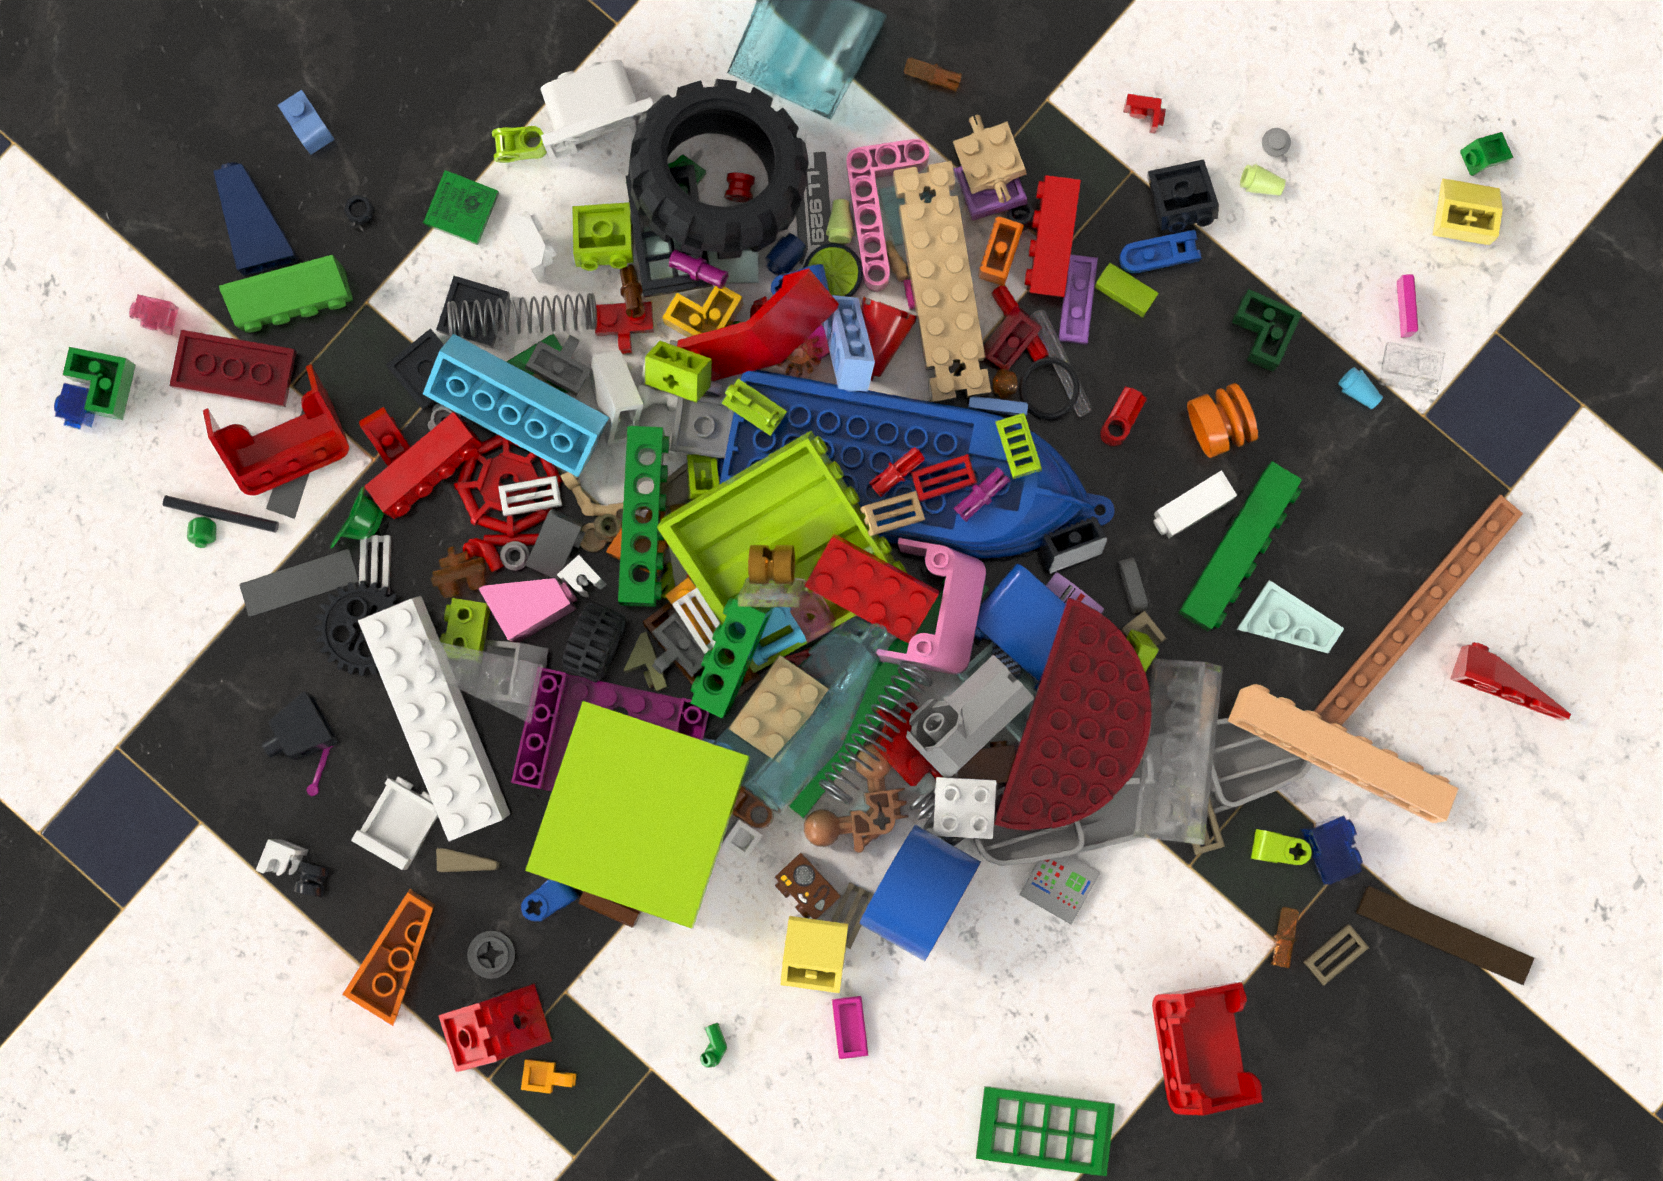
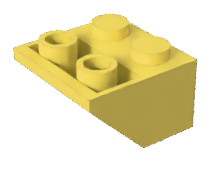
(1468, 212)
(814, 954)

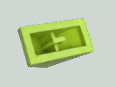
(701, 475)

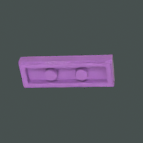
(1078, 300)

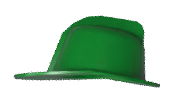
(362, 520)

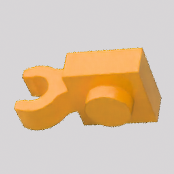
(541, 1076)

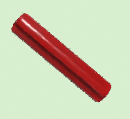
(1007, 303)

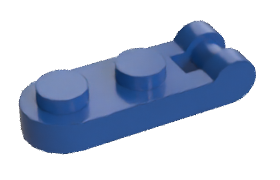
(1159, 252)

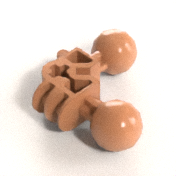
(824, 827)

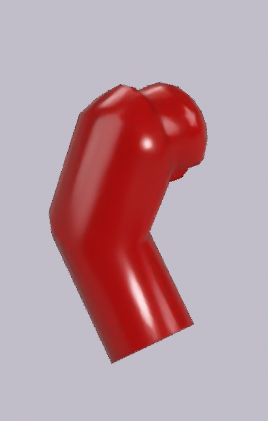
(484, 549)

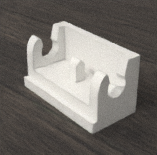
(578, 573)
(277, 857)

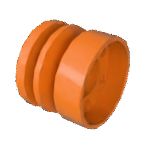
(1228, 418)

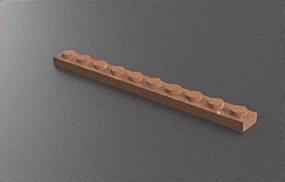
(1418, 611)

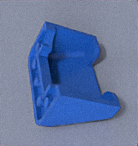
(1021, 620)

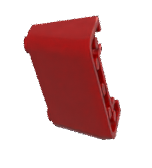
(1203, 1050)

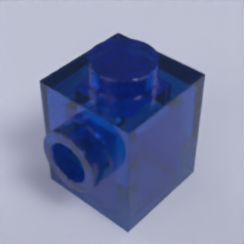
(71, 405)

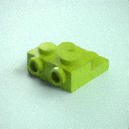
(602, 235)

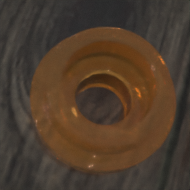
(1005, 383)

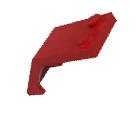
(771, 332)

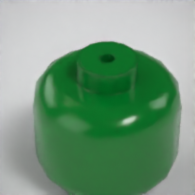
(201, 531)

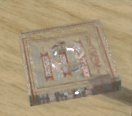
(772, 594)

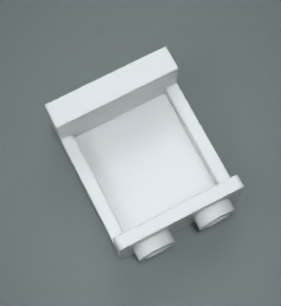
(397, 824)

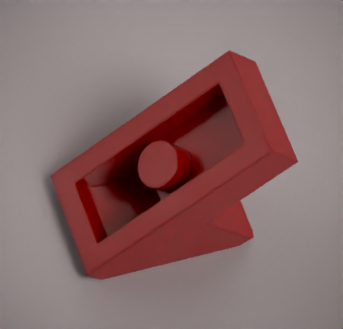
(385, 435)

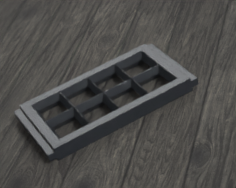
(677, 282)

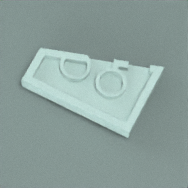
(1290, 620)

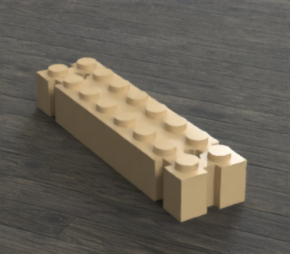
(941, 282)

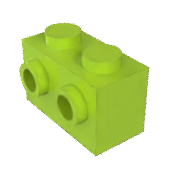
(466, 624)

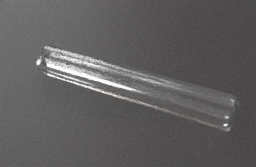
(1055, 350)

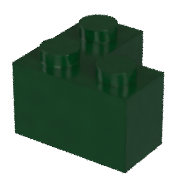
(1271, 322)

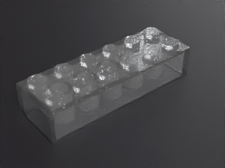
(1179, 751)

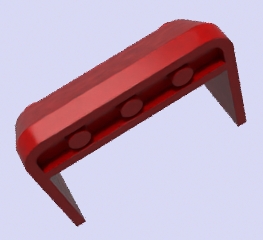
(285, 450)

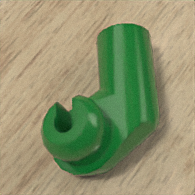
(716, 1047)

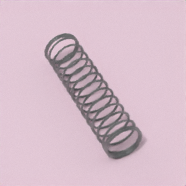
(590, 314)
(916, 674)

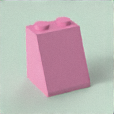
(528, 605)

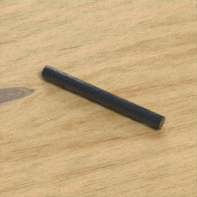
(220, 513)

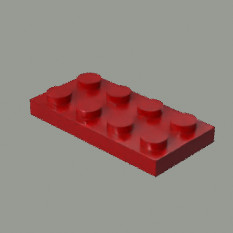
(871, 588)

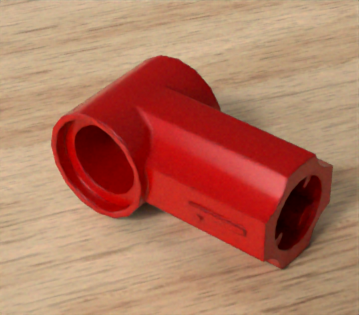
(1124, 415)

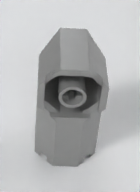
(957, 728)

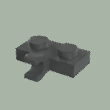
(559, 366)
(679, 645)

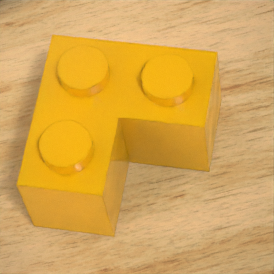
(692, 319)

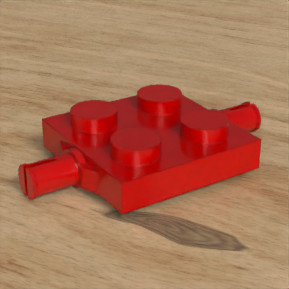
(901, 753)

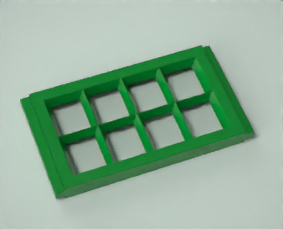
(1101, 1136)

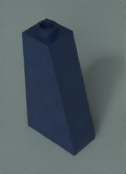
(251, 225)

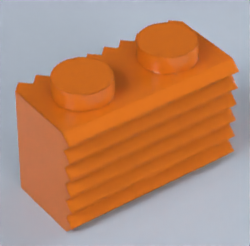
(1000, 251)

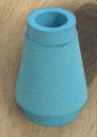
(1359, 387)

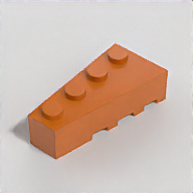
(387, 968)

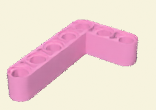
(870, 204)

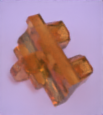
(447, 577)

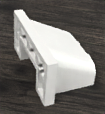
(589, 106)

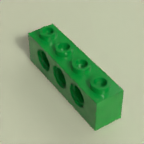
(720, 698)

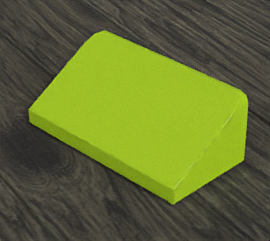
(1126, 290)

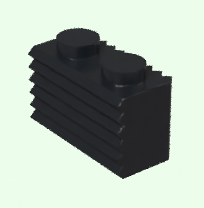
(1072, 544)

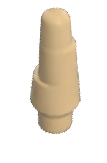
(896, 262)

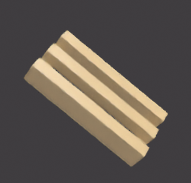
(871, 519)

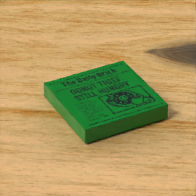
(461, 207)

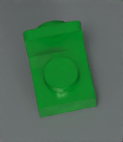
(1485, 153)

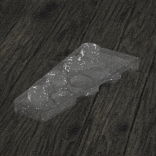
(487, 676)

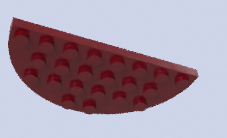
(1082, 726)

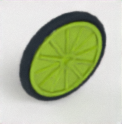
(841, 268)

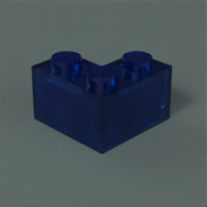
(1332, 848)

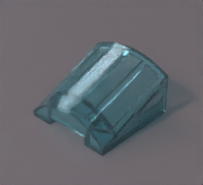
(806, 49)

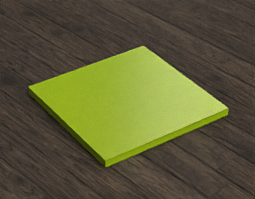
(638, 814)

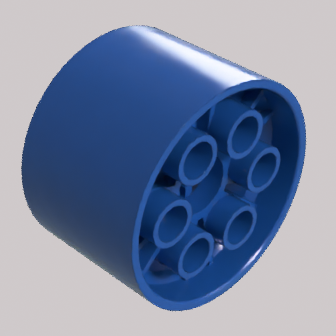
(919, 892)

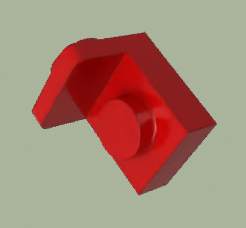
(1144, 106)

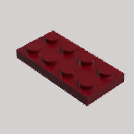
(233, 368)

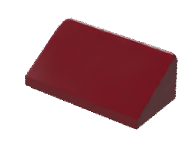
(1011, 338)

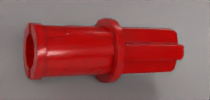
(896, 471)

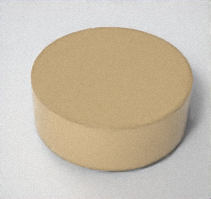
(590, 541)

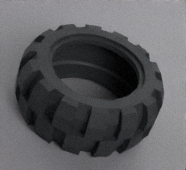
(731, 113)

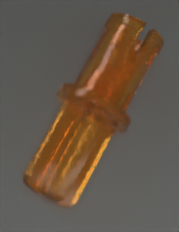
(932, 73)
(1285, 937)

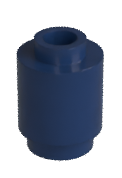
(785, 254)

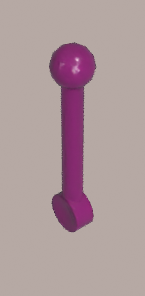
(313, 789)

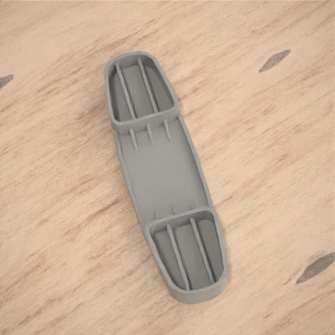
(1241, 772)

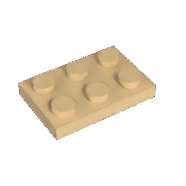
(778, 707)

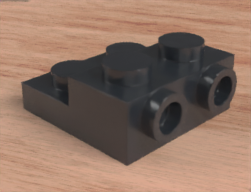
(1183, 196)

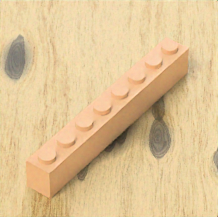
(1343, 754)

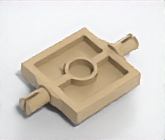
(989, 158)

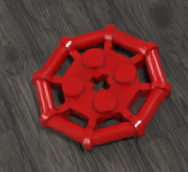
(489, 480)

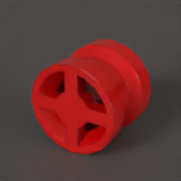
(739, 187)

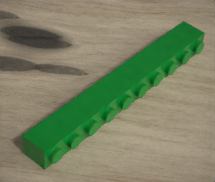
(881, 678)

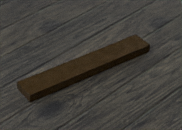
(1445, 935)

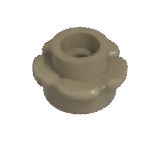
(607, 520)

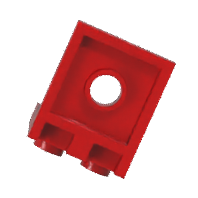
(493, 1029)

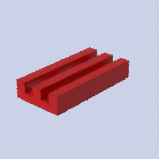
(946, 489)

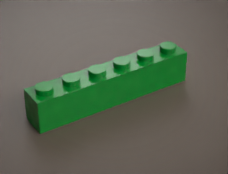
(1240, 546)

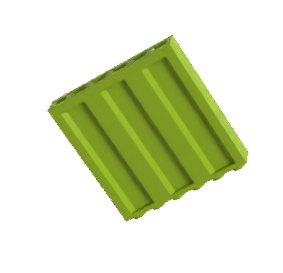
(780, 500)

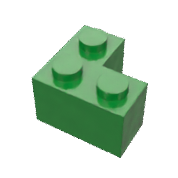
(108, 379)

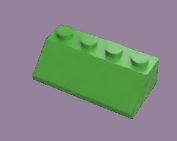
(287, 293)

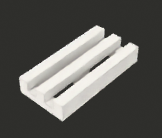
(519, 498)
(363, 566)
(687, 599)

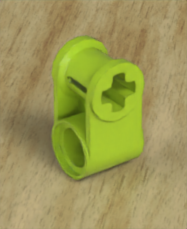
(513, 144)
(1275, 848)

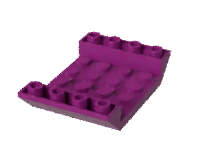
(557, 709)

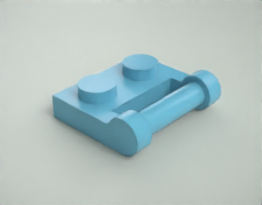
(779, 618)

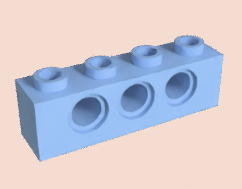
(849, 345)

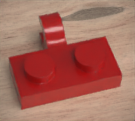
(614, 321)

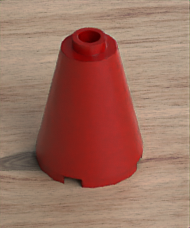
(886, 331)

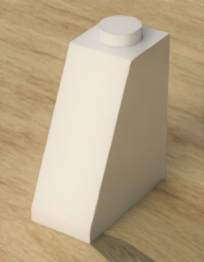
(615, 395)
(1194, 505)

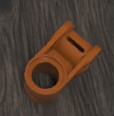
(746, 804)

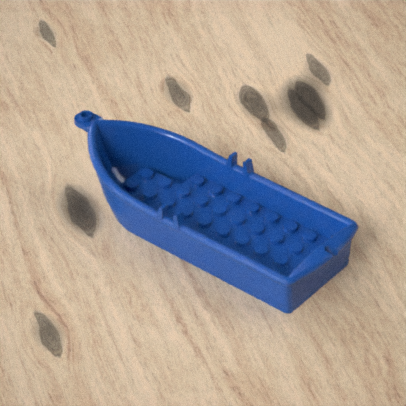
(878, 428)

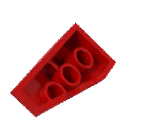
(1494, 676)

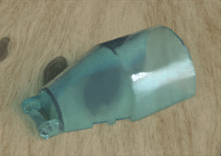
(846, 668)

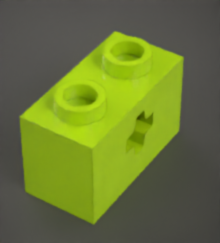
(678, 371)

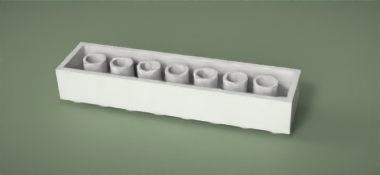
(434, 721)

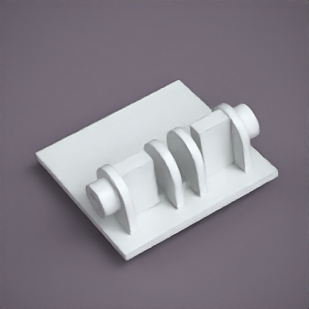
(964, 807)

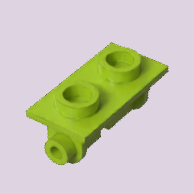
(754, 406)

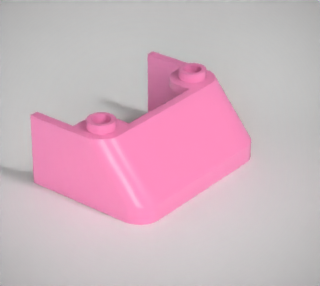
(953, 641)

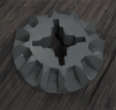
(483, 966)

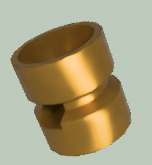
(771, 564)

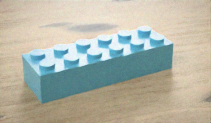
(515, 405)

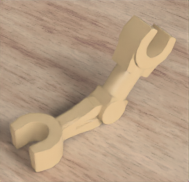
(584, 501)

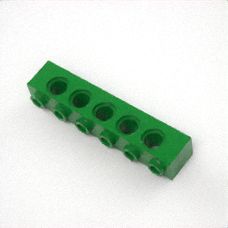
(642, 440)

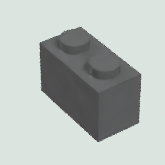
(555, 543)

